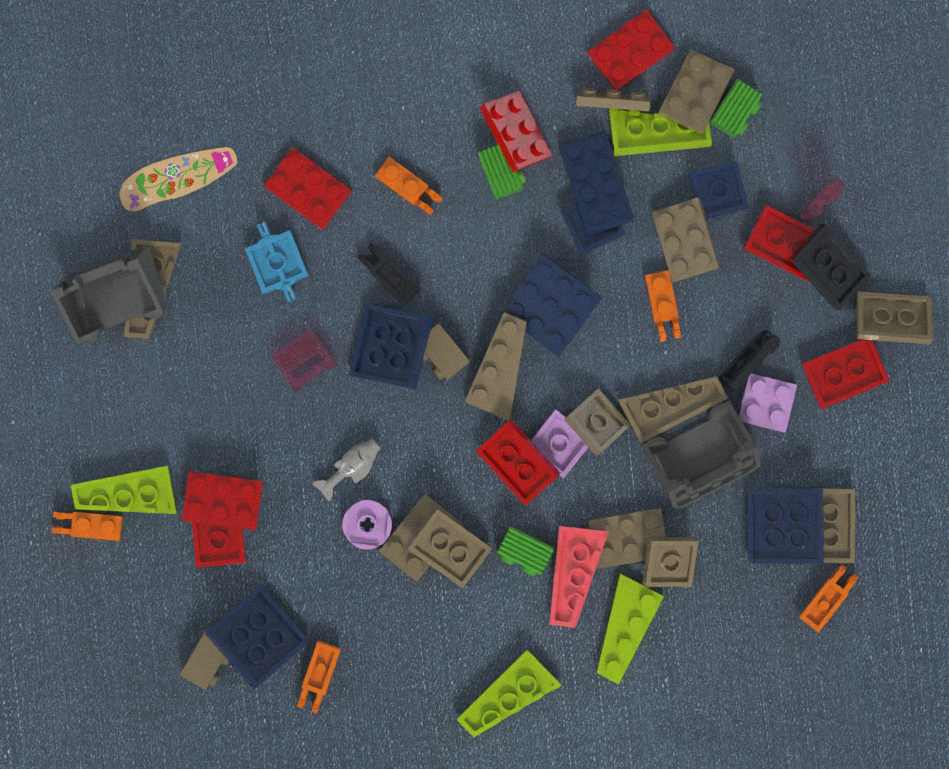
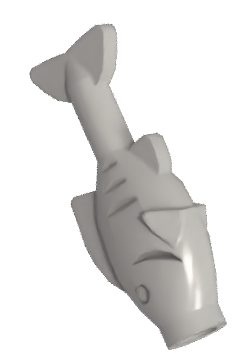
(354, 464)

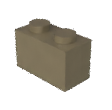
(444, 354)
(204, 664)

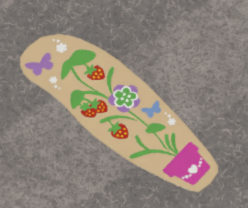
(175, 177)

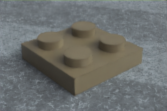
(597, 422)
(670, 561)

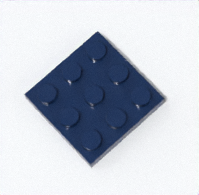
(552, 304)
(391, 346)
(786, 526)
(257, 637)

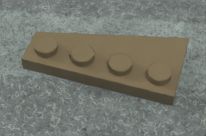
(165, 258)
(497, 376)
(663, 409)

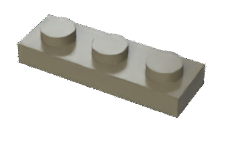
(613, 99)

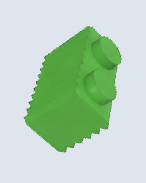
(736, 108)
(498, 173)
(525, 551)

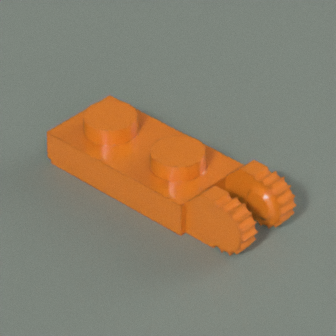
(406, 184)
(662, 303)
(91, 525)
(827, 600)
(319, 673)

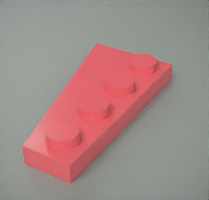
(574, 569)

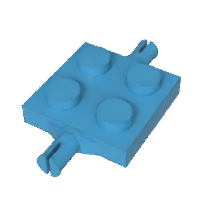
(276, 262)

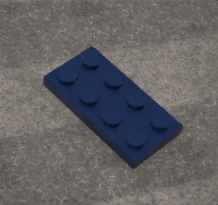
(596, 183)

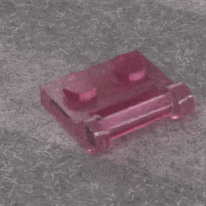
(826, 197)
(297, 354)

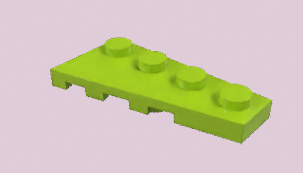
(650, 133)
(132, 492)
(628, 622)
(514, 689)

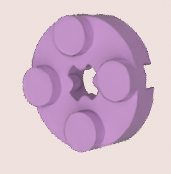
(379, 516)

